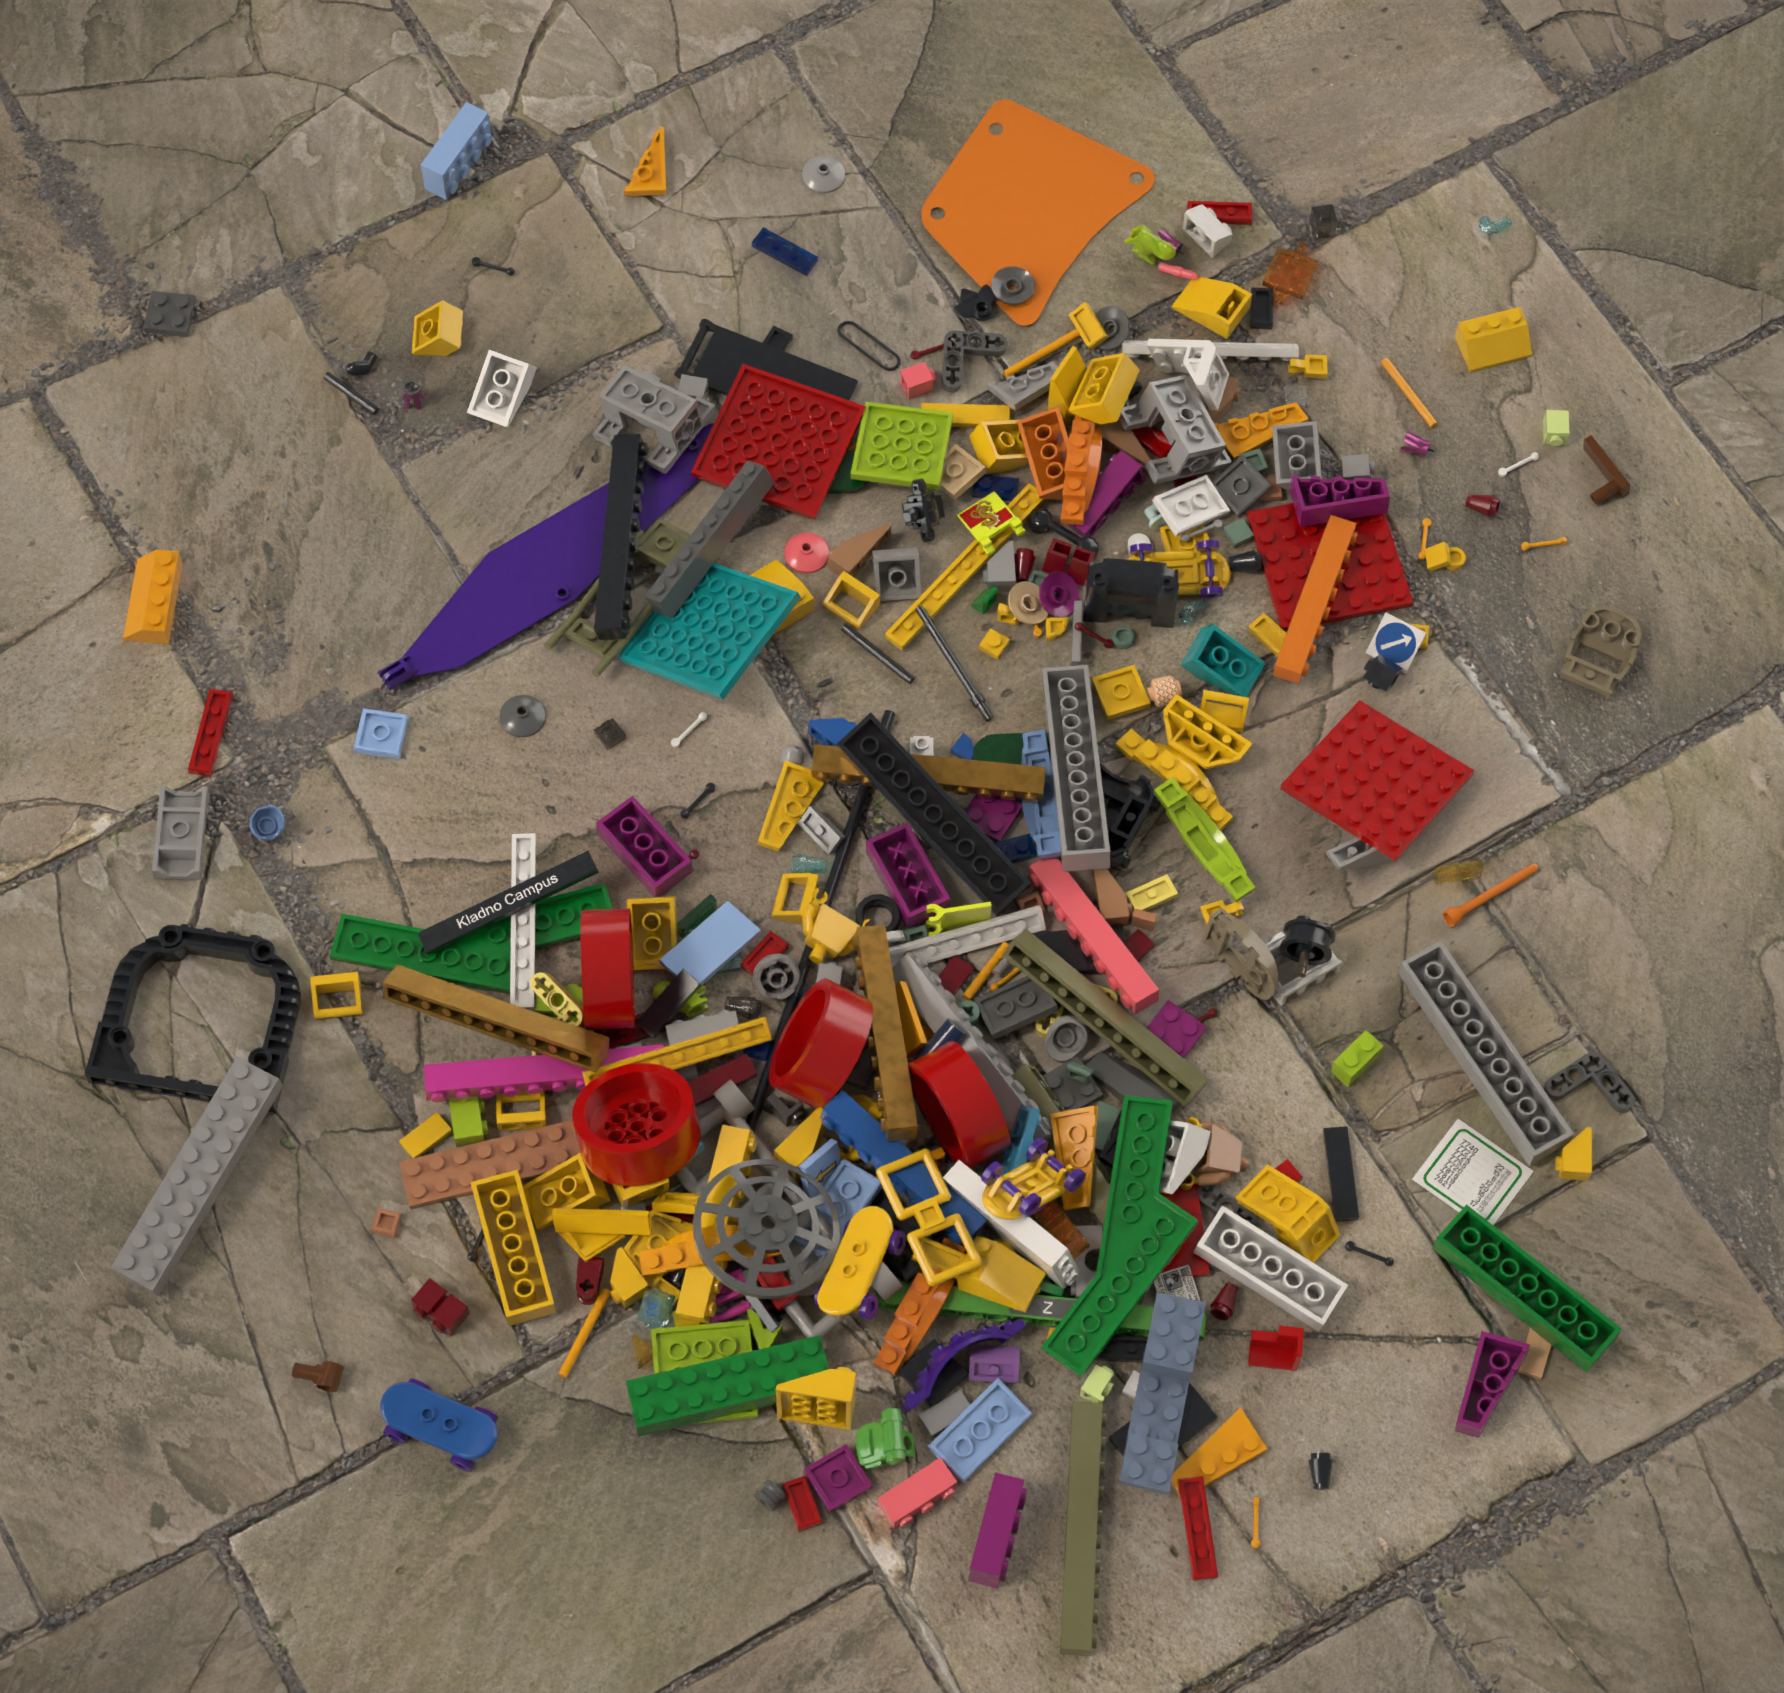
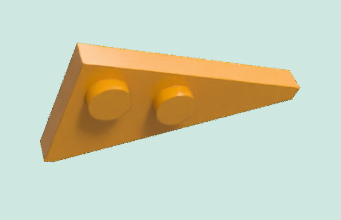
(651, 172)

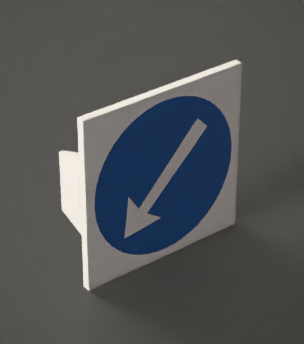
(1396, 641)

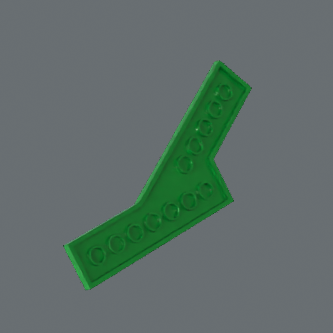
(477, 960)
(1137, 1238)

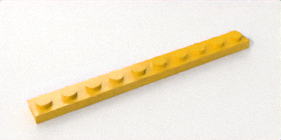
(959, 573)

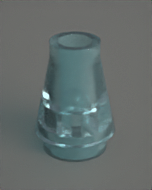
(807, 864)

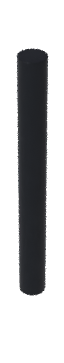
(877, 653)

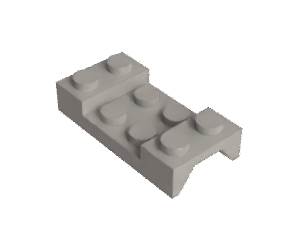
(180, 833)

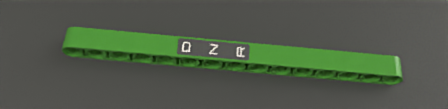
(1041, 1312)

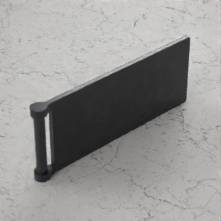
(730, 350)

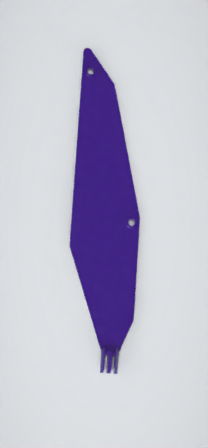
(526, 575)

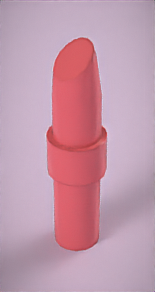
(1177, 271)

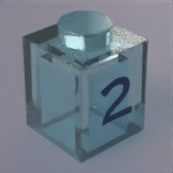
(656, 1308)

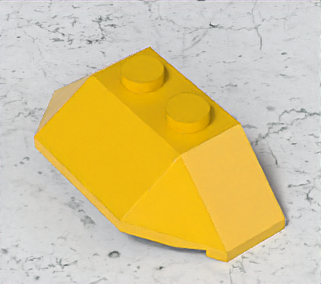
(1201, 735)

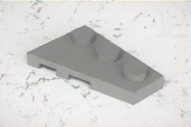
(1025, 388)

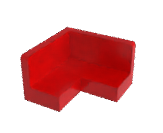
(1276, 1350)

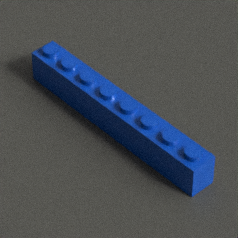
(864, 1134)

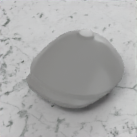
(1065, 1038)

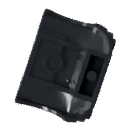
(1131, 590)
(1126, 809)

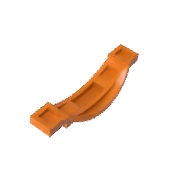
(1081, 469)
(914, 1318)

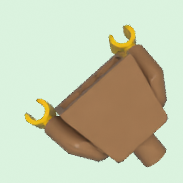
(1220, 1158)

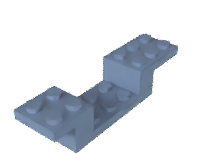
(1161, 1393)

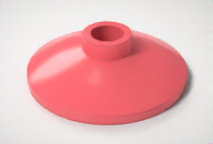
(806, 561)

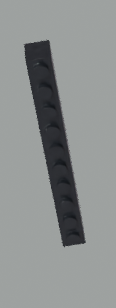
(619, 537)

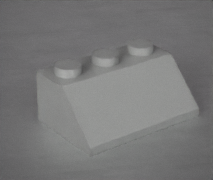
(1296, 452)

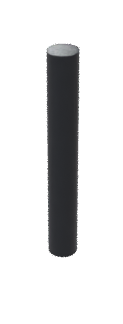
(344, 388)

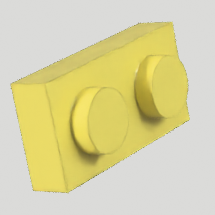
(1152, 894)

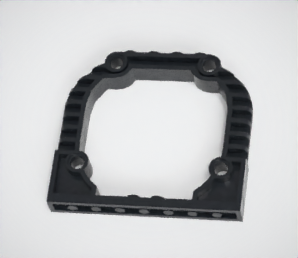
(110, 1061)

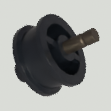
(1307, 942)

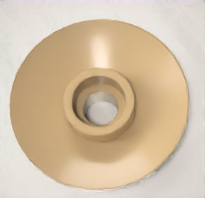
(1027, 594)

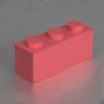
(917, 1494)

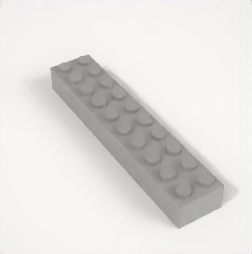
(1075, 768)
(1485, 1053)
(197, 1176)

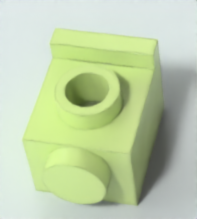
(1097, 1384)

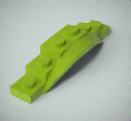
(1204, 839)

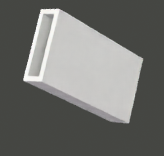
(1021, 1233)

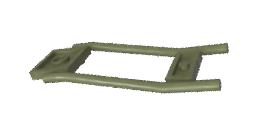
(657, 546)

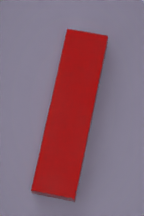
(210, 732)
(1197, 1528)

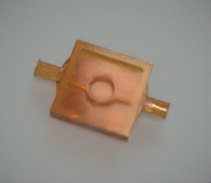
(1290, 273)

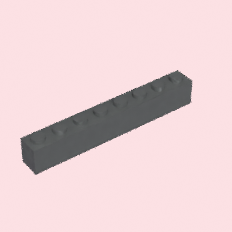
(709, 539)

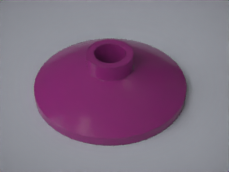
(1066, 592)

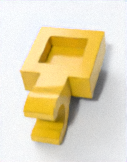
(1313, 366)
(1234, 909)

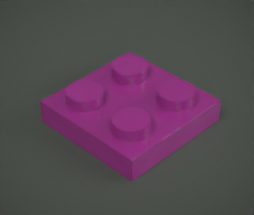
(993, 815)
(1176, 1028)
(838, 1478)

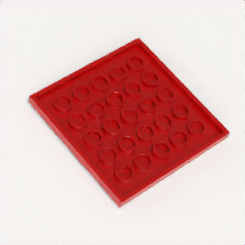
(788, 430)
(1371, 579)
(1377, 780)

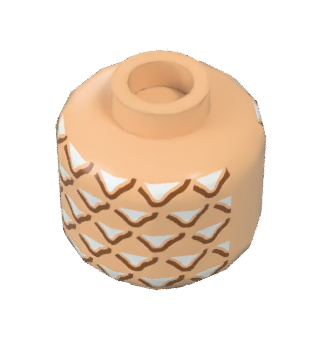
(1163, 690)

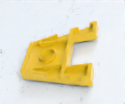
(663, 1229)

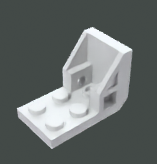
(1194, 358)

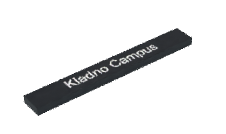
(508, 902)

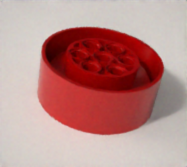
(607, 969)
(821, 1043)
(958, 1105)
(636, 1124)

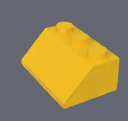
(1494, 339)
(1104, 388)

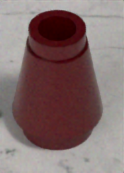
(1484, 504)
(1024, 563)
(1224, 1303)

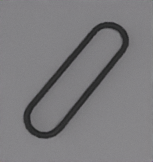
(874, 339)

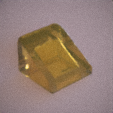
(642, 1351)

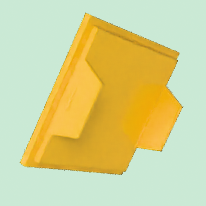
(590, 1244)

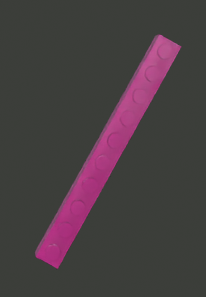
(510, 1075)

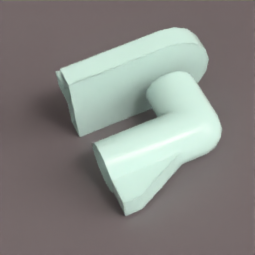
(1156, 520)

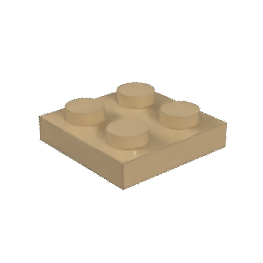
(960, 472)

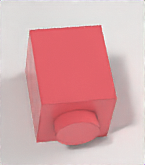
(917, 380)

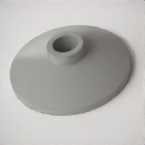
(823, 181)

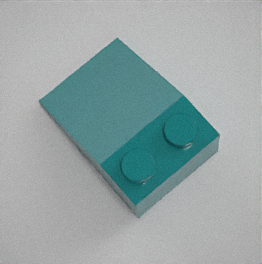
(1222, 661)

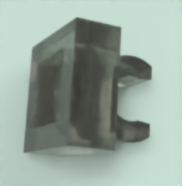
(609, 734)

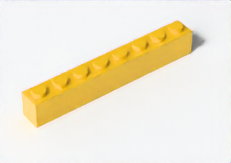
(699, 1285)

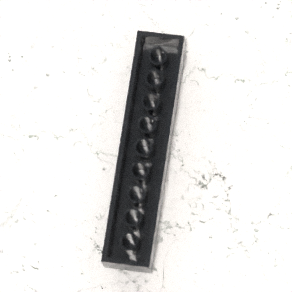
(933, 814)

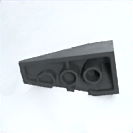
(1126, 1079)

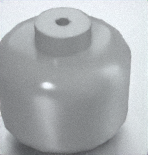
(792, 755)

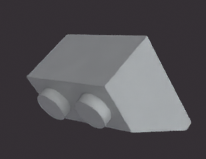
(897, 573)

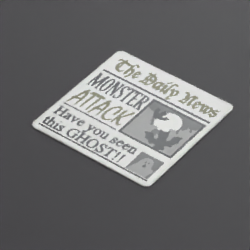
(1173, 1284)

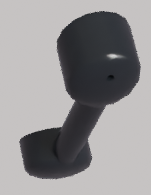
(1041, 522)

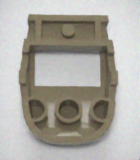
(1609, 634)
(1259, 970)

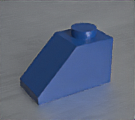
(829, 731)

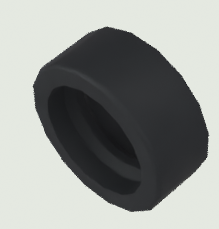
(879, 900)

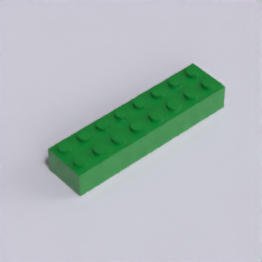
(1526, 1288)
(720, 1385)

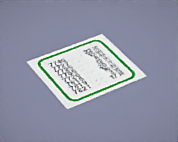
(1472, 1172)

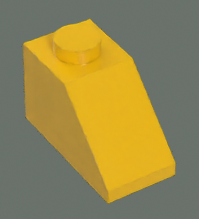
(1576, 1158)
(626, 1280)

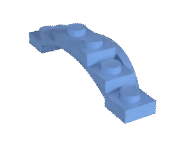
(1041, 815)

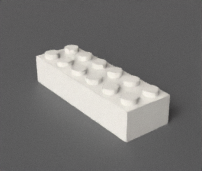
(1270, 1268)

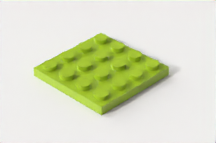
(901, 445)
(698, 1344)

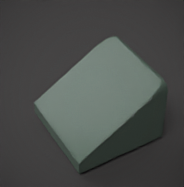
(915, 933)
(1079, 1072)

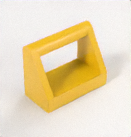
(859, 592)
(1228, 715)
(809, 880)
(336, 983)
(522, 1120)

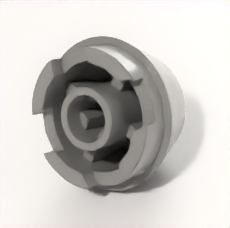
(776, 976)

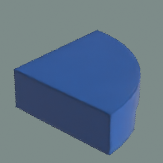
(963, 748)

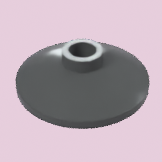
(1012, 277)
(1109, 318)
(525, 724)

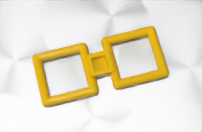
(929, 1217)

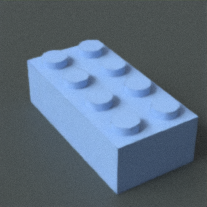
(456, 151)

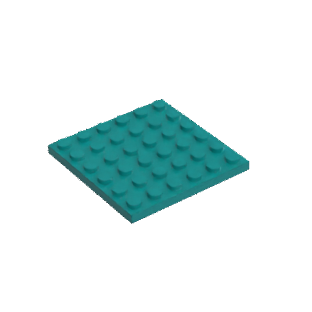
(712, 632)

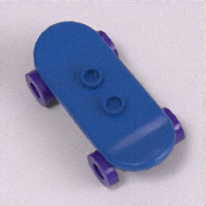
(439, 1421)

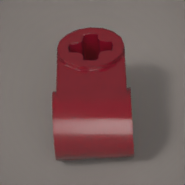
(589, 1276)

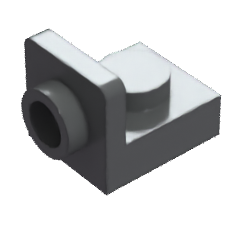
(781, 1110)

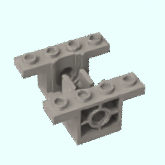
(657, 406)
(1187, 427)

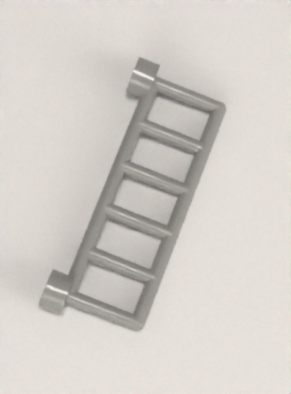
(733, 1109)

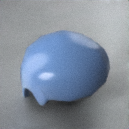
(267, 823)

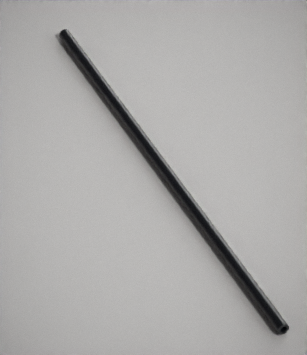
(805, 962)

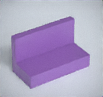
(994, 1362)

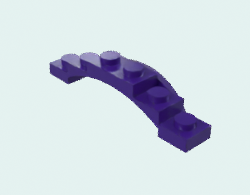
(941, 1356)

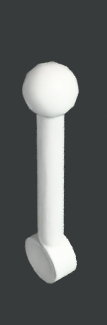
(1502, 472)
(675, 742)

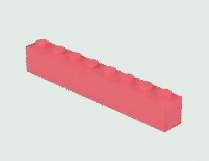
(1094, 934)

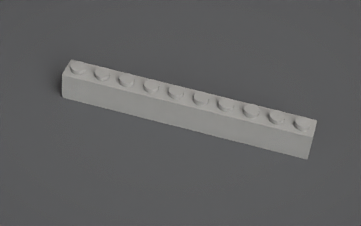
(936, 1007)

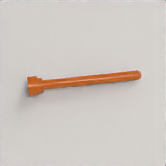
(1454, 914)

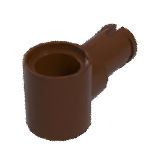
(325, 1376)

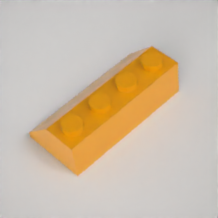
(153, 597)

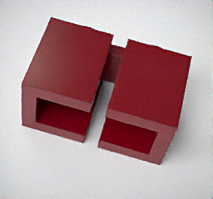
(1057, 558)
(435, 1305)

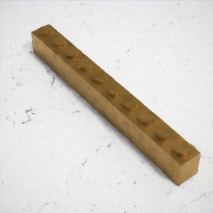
(952, 774)
(496, 1018)
(886, 1034)

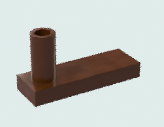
(1617, 481)

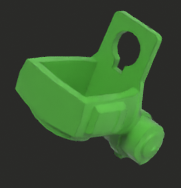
(884, 1441)

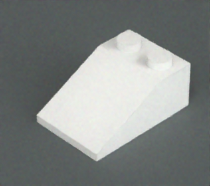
(501, 388)
(1183, 1151)

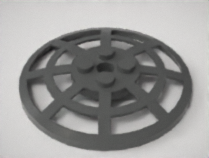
(762, 1239)

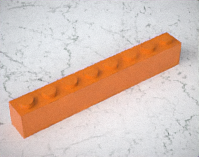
(1314, 600)

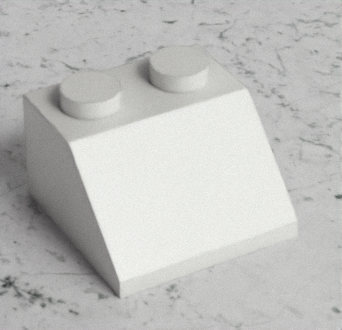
(1206, 229)

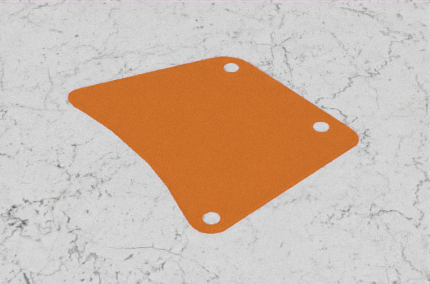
(1028, 200)

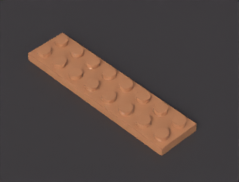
(449, 1172)

